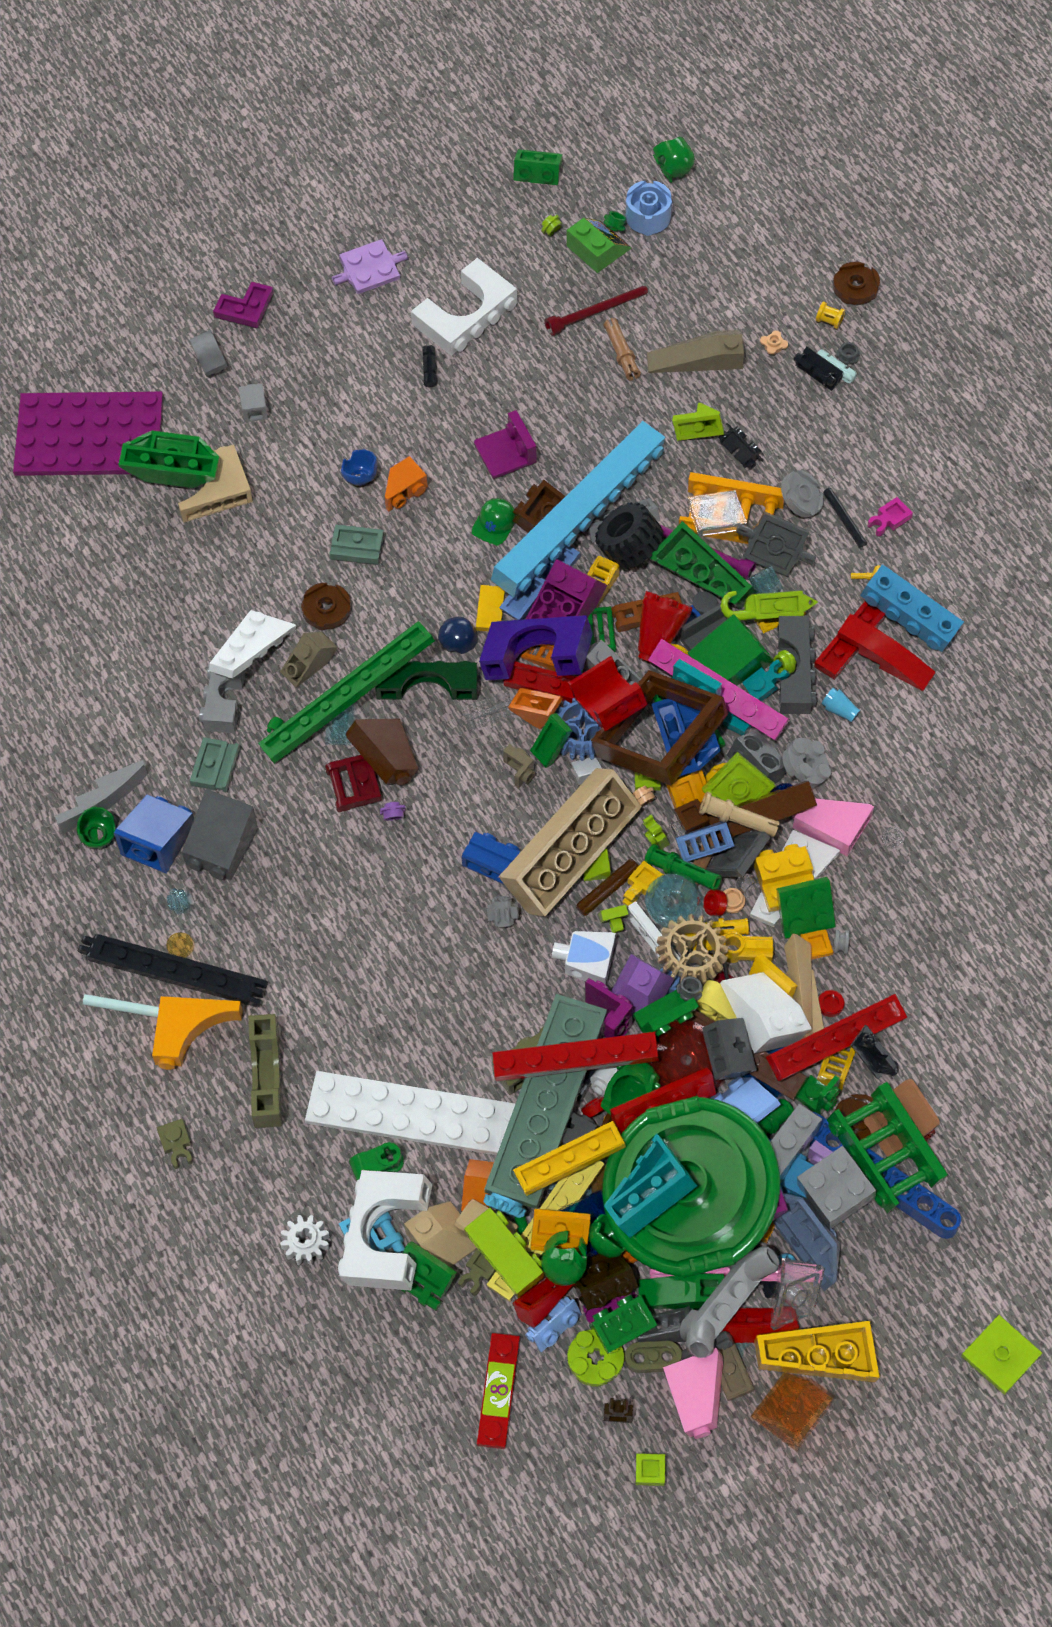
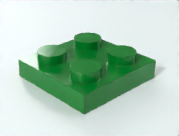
(806, 907)

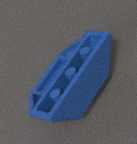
(673, 720)

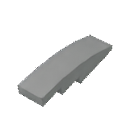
(109, 791)

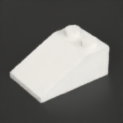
(767, 1011)

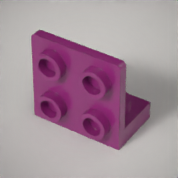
(507, 448)
(618, 1008)

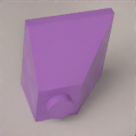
(641, 983)

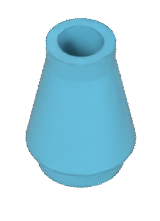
(840, 705)

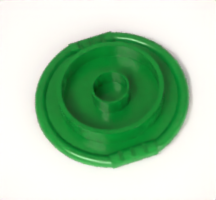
(733, 1194)

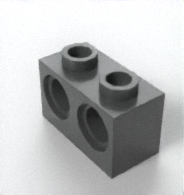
(760, 754)

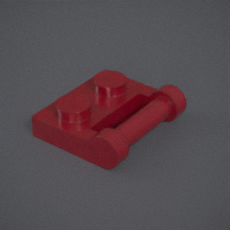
(361, 779)

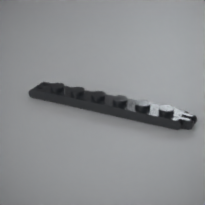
(173, 969)

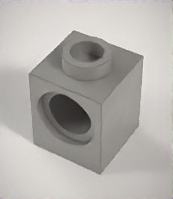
(253, 402)

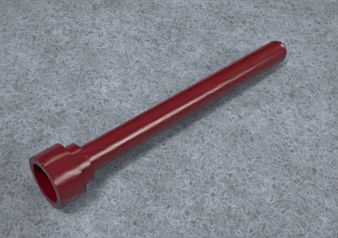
(558, 323)

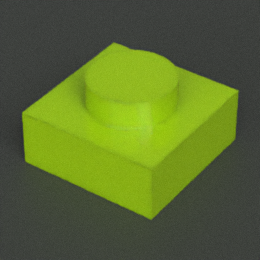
(650, 1469)

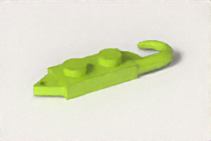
(769, 605)

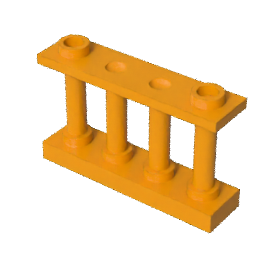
(747, 494)

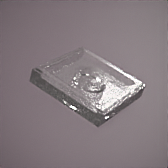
(716, 512)

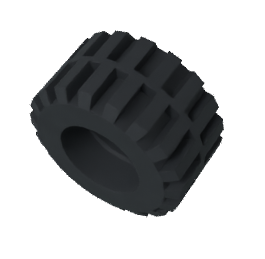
(629, 535)

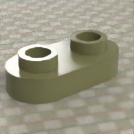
(652, 1354)

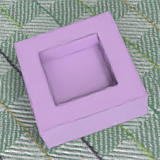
(818, 1152)

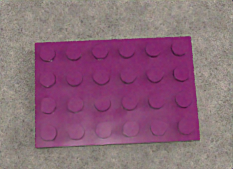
(81, 430)

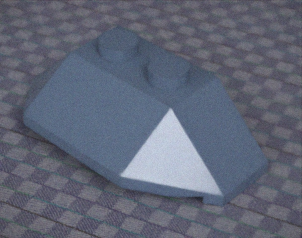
(809, 1237)

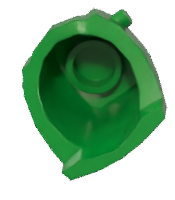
(629, 1083)

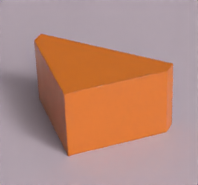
(534, 706)
(475, 1181)

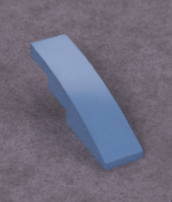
(520, 605)

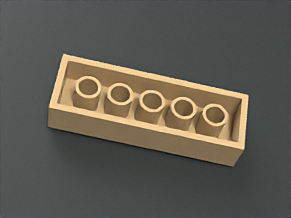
(570, 842)

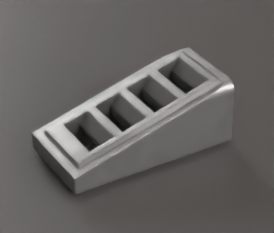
(667, 1333)

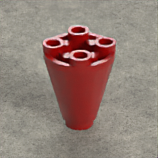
(659, 620)

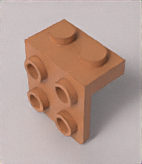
(916, 1107)

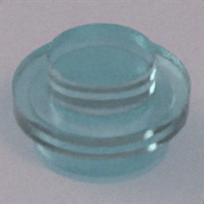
(177, 900)

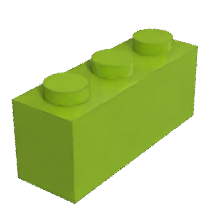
(505, 1251)

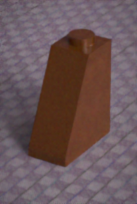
(384, 748)

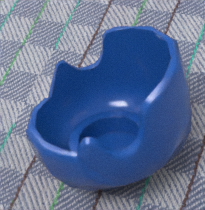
(361, 460)

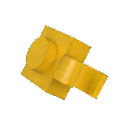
(639, 882)

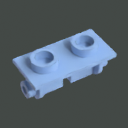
(562, 1316)

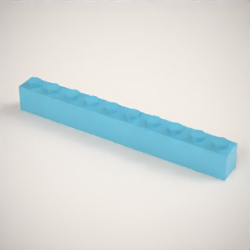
(577, 509)

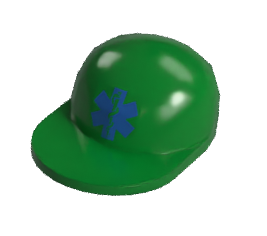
(494, 521)

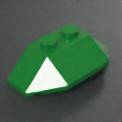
(170, 459)

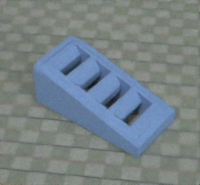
(722, 826)

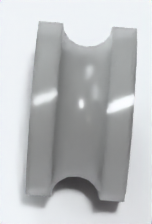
(841, 941)

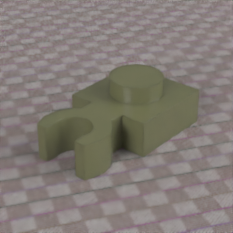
(174, 1139)
(479, 1269)

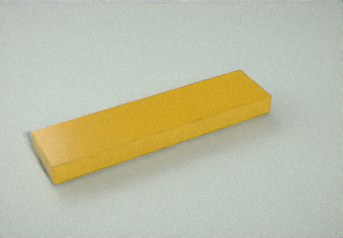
(569, 1158)

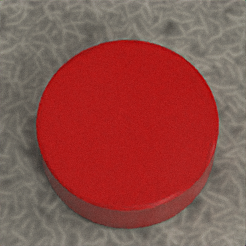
(715, 902)
(831, 1003)
(592, 1107)

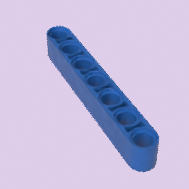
(916, 1195)

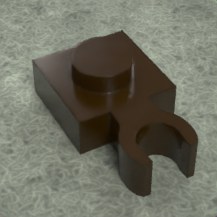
(618, 1411)

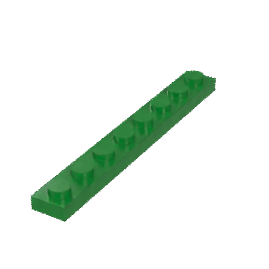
(346, 692)

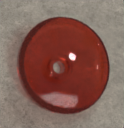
(673, 1045)

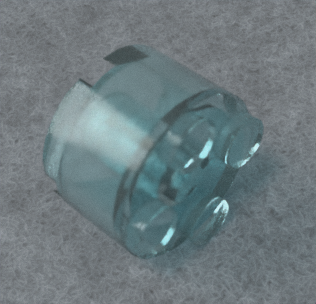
(665, 885)

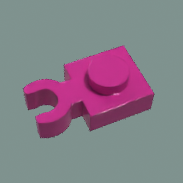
(892, 515)

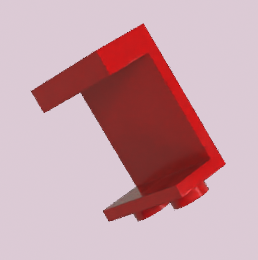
(607, 694)

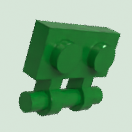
(430, 1273)

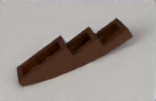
(774, 806)

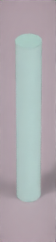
(120, 1005)

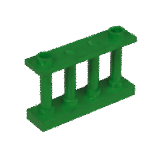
(904, 1128)

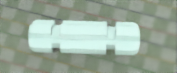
(848, 374)

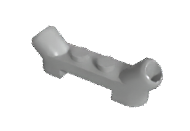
(704, 1325)

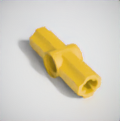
(747, 947)

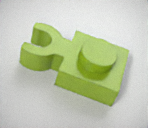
(654, 833)

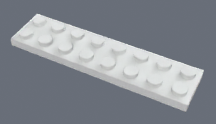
(408, 1113)

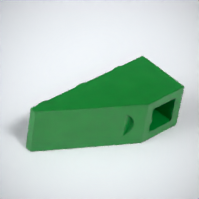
(678, 1292)

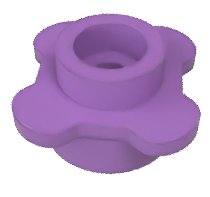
(392, 811)

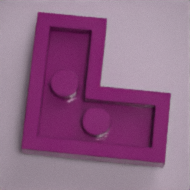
(248, 310)

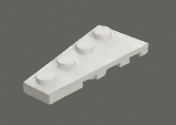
(248, 642)
(820, 856)

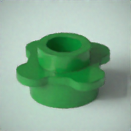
(615, 221)

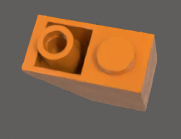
(404, 478)

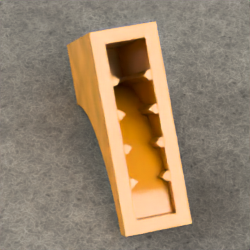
(183, 1021)

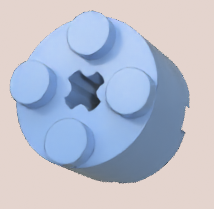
(648, 207)

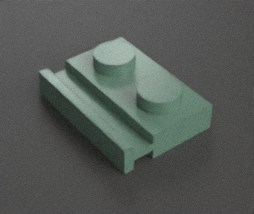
(356, 544)
(214, 764)

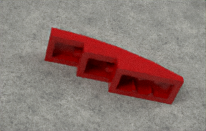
(886, 652)

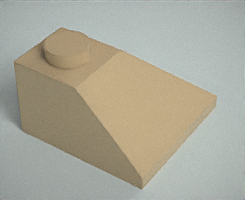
(438, 1235)

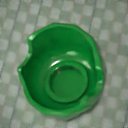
(90, 821)
(603, 1239)

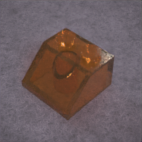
(792, 1409)

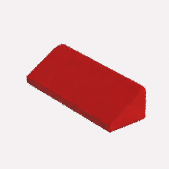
(751, 1322)

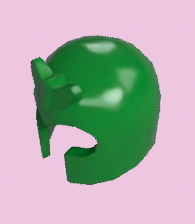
(677, 157)
(563, 1265)

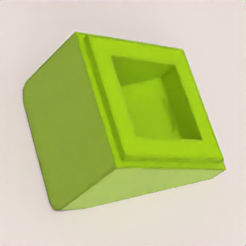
(599, 868)

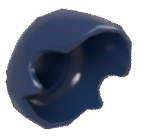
(458, 635)

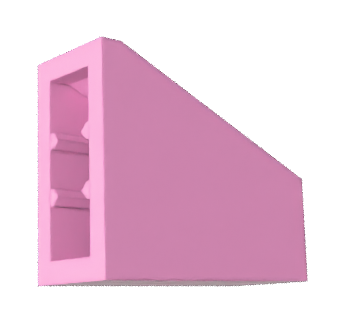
(834, 822)
(696, 1392)

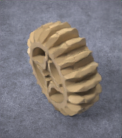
(685, 943)

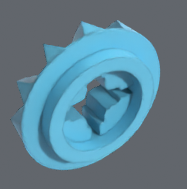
(505, 1205)

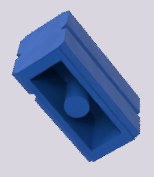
(488, 855)

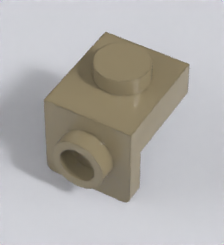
(521, 762)

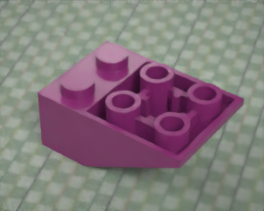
(567, 593)

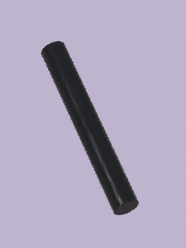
(844, 517)

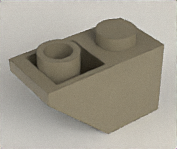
(308, 657)

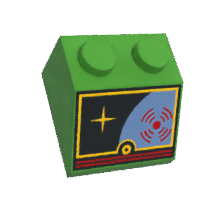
(595, 243)

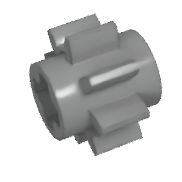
(502, 911)

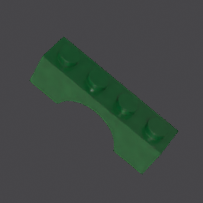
(456, 677)

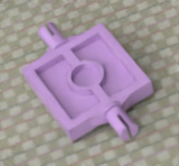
(369, 266)

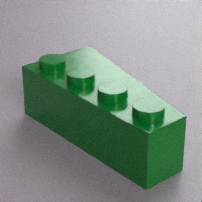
(698, 563)

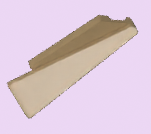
(799, 971)

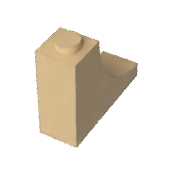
(223, 493)

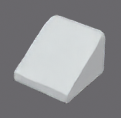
(584, 768)

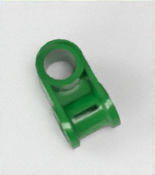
(377, 1160)

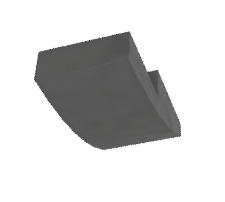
(208, 353)

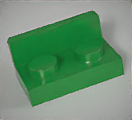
(537, 167)
(623, 1323)

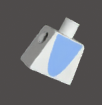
(587, 955)

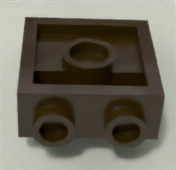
(604, 1280)

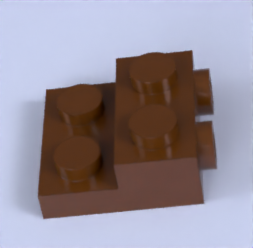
(539, 503)

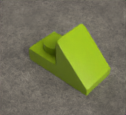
(703, 423)

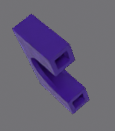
(510, 638)

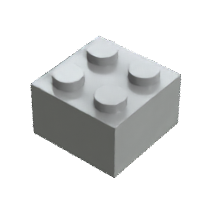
(836, 1187)

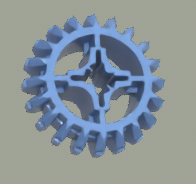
(582, 746)

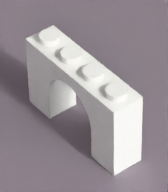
(455, 332)
(375, 1195)

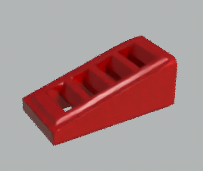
(539, 1301)

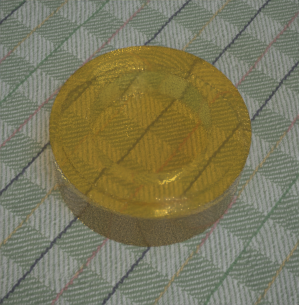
(180, 944)

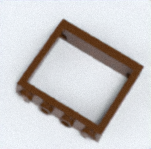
(687, 746)

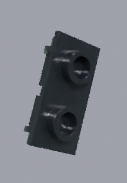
(818, 368)
(733, 440)
(874, 1054)

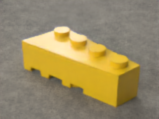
(821, 1352)

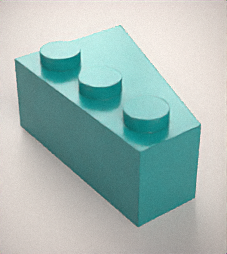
(650, 1188)

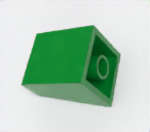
(732, 651)

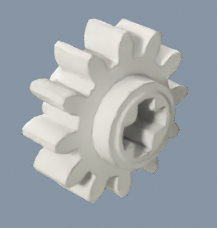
(309, 1247)

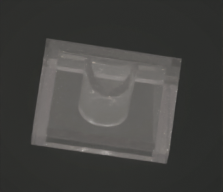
(795, 1291)

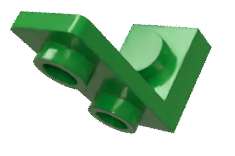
(818, 1096)

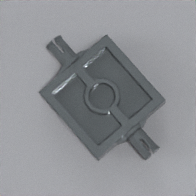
(775, 543)

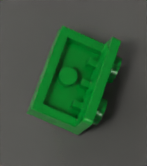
(663, 1012)

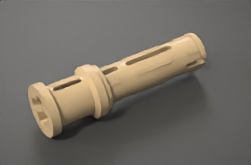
(728, 811)

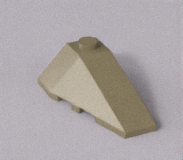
(703, 353)

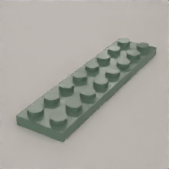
(544, 1101)

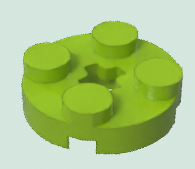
(582, 1367)

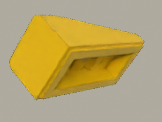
(606, 570)
(825, 1077)

